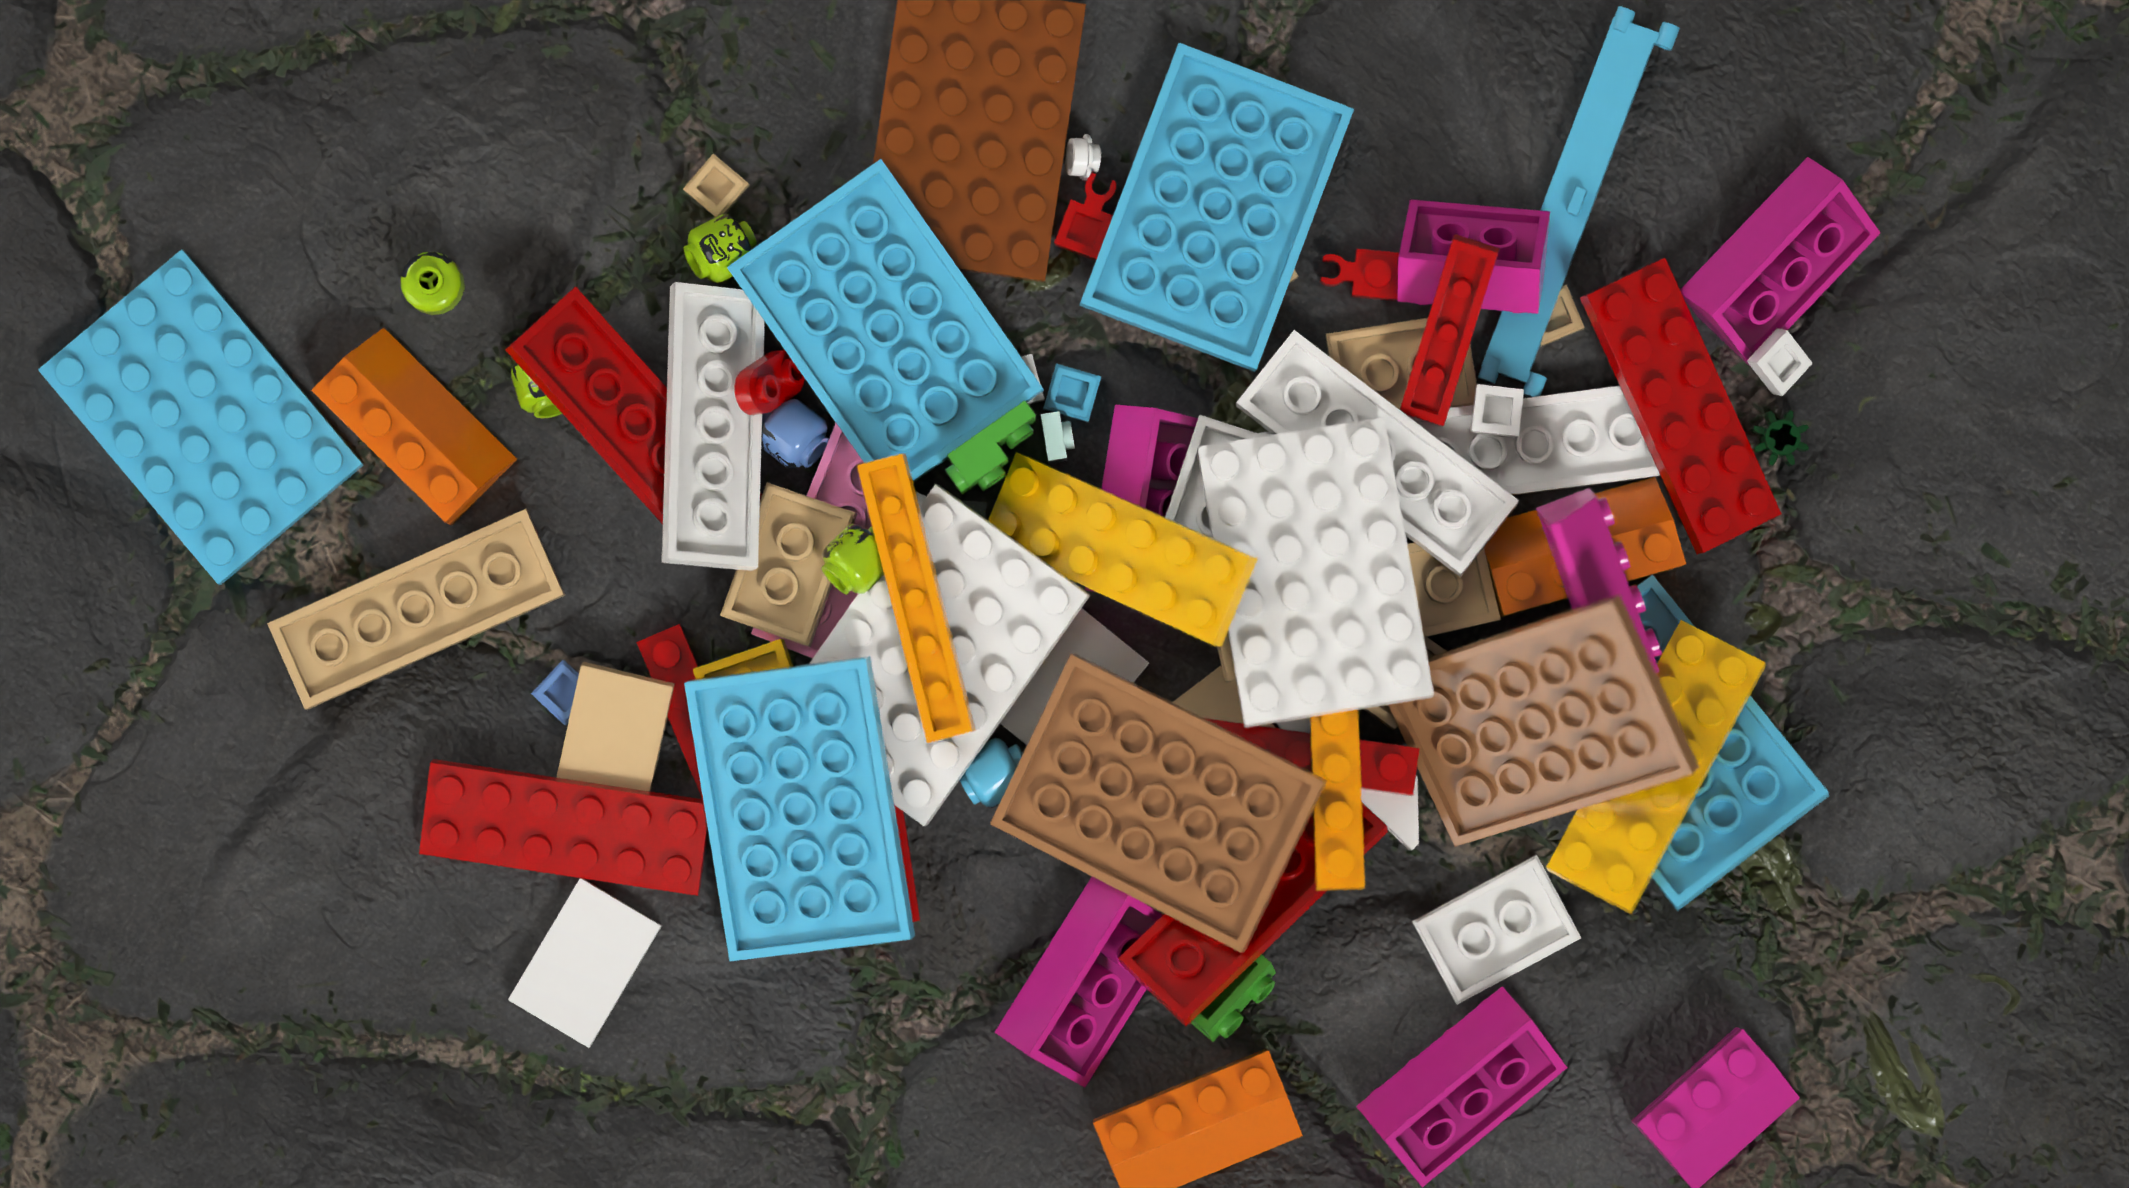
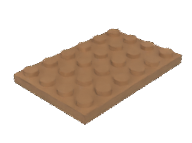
(1543, 723)
(1158, 802)

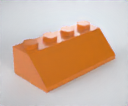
(414, 425)
(1524, 566)
(1199, 1125)

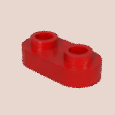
(767, 383)

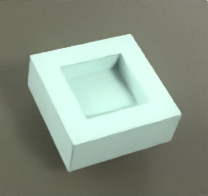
(1057, 437)

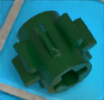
(1767, 443)

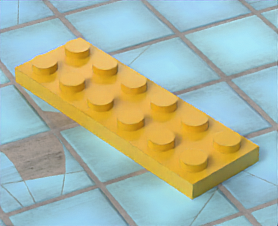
(1123, 549)
(1620, 841)

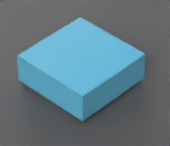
(1072, 392)

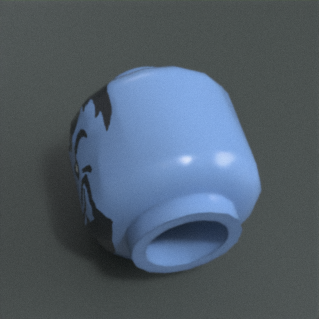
(794, 434)

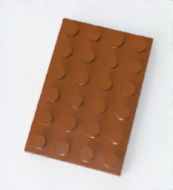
(982, 124)

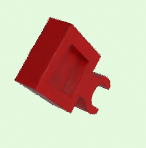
(1086, 223)
(1372, 274)

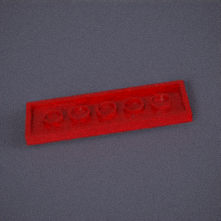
(601, 391)
(1680, 406)
(564, 827)
(1193, 969)

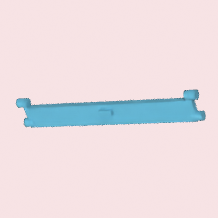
(1576, 189)

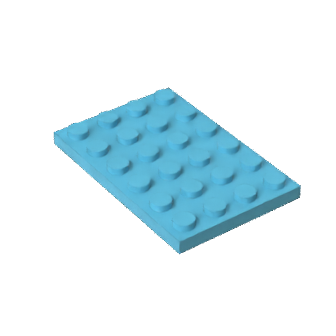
(1216, 207)
(884, 324)
(201, 417)
(1747, 796)
(799, 809)

